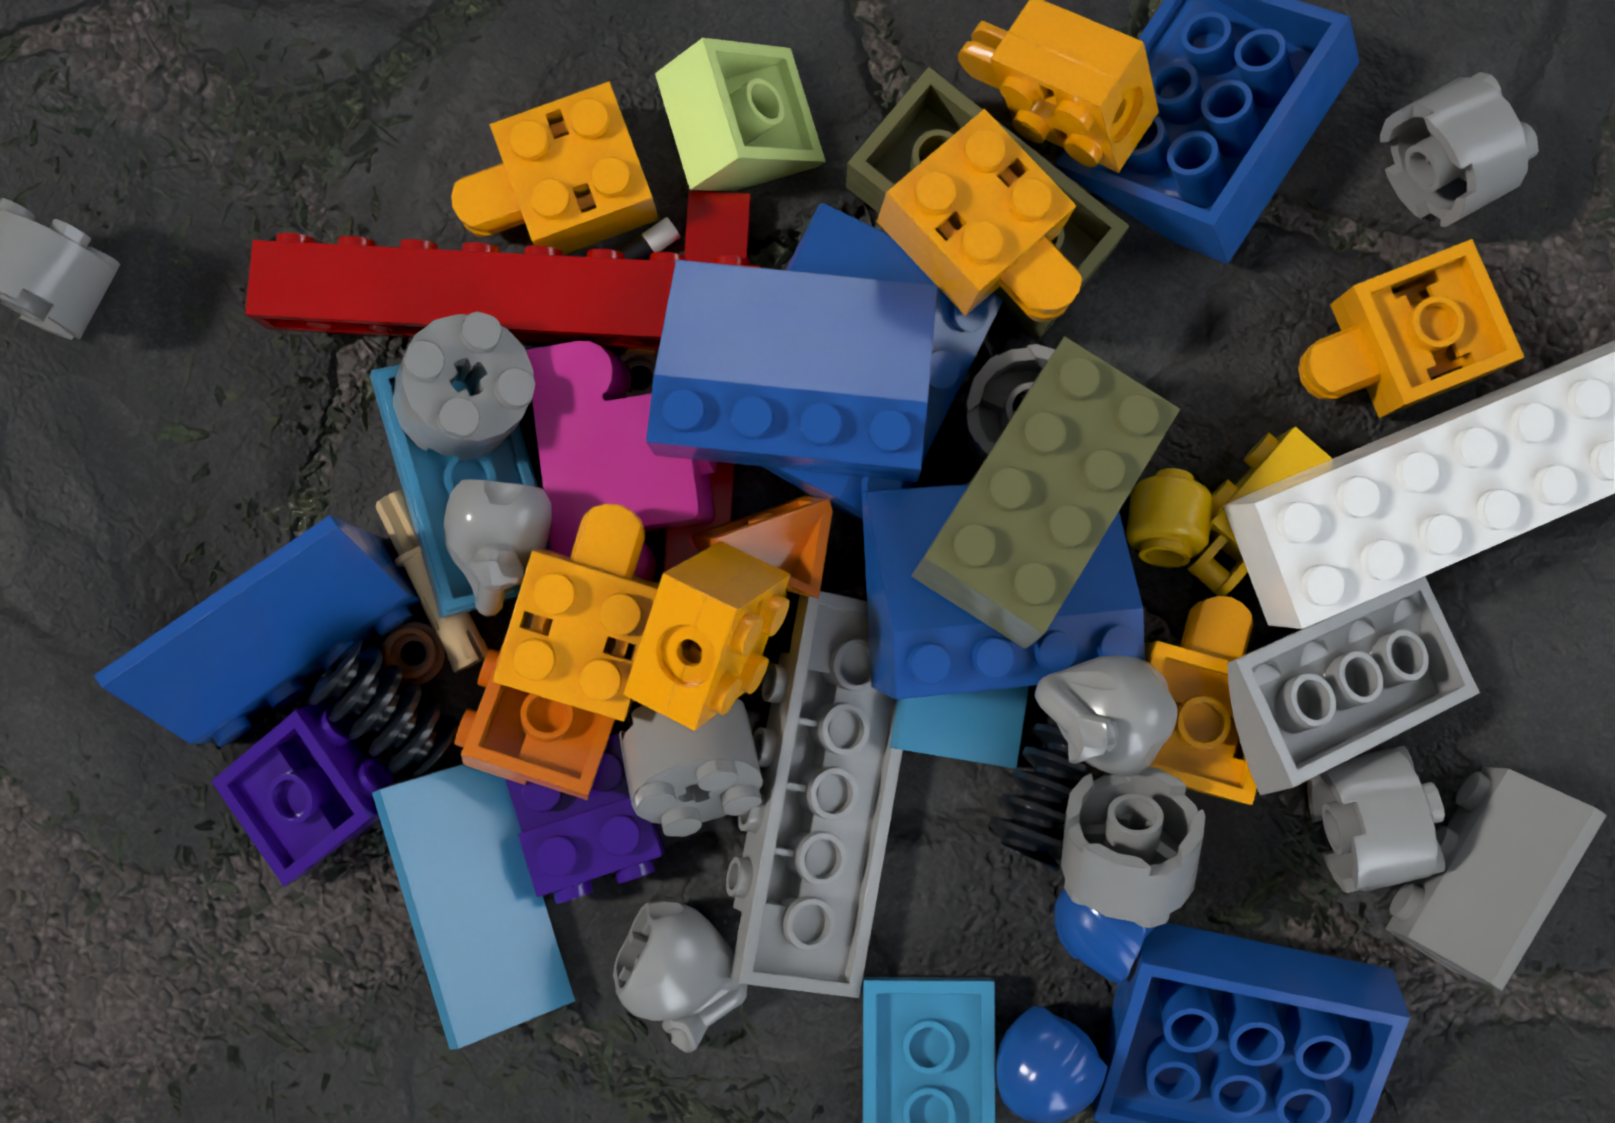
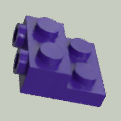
(303, 790)
(583, 839)

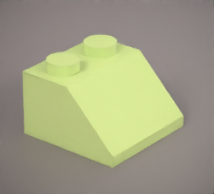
(738, 114)

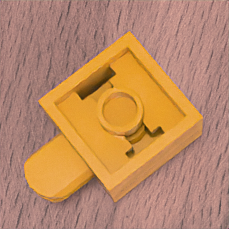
(1067, 81)
(561, 174)
(985, 220)
(1437, 325)
(581, 616)
(708, 634)
(1205, 736)

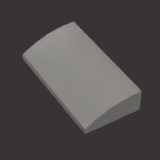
(1345, 686)

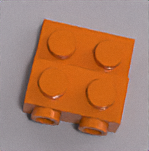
(532, 737)

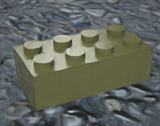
(926, 120)
(1046, 494)

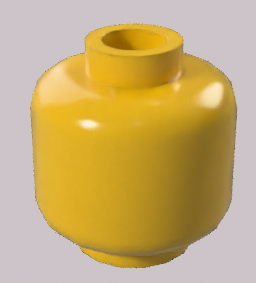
(1169, 518)

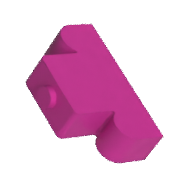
(598, 449)

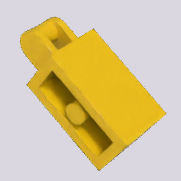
(1270, 462)

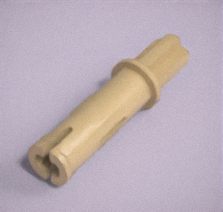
(455, 632)

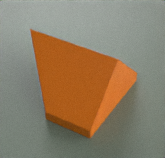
(785, 535)

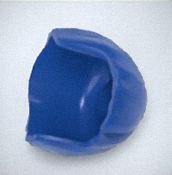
(1098, 940)
(1047, 1068)

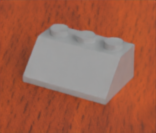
(1502, 874)

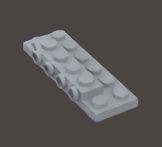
(823, 813)

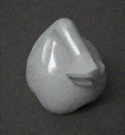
(492, 535)
(1110, 712)
(676, 972)

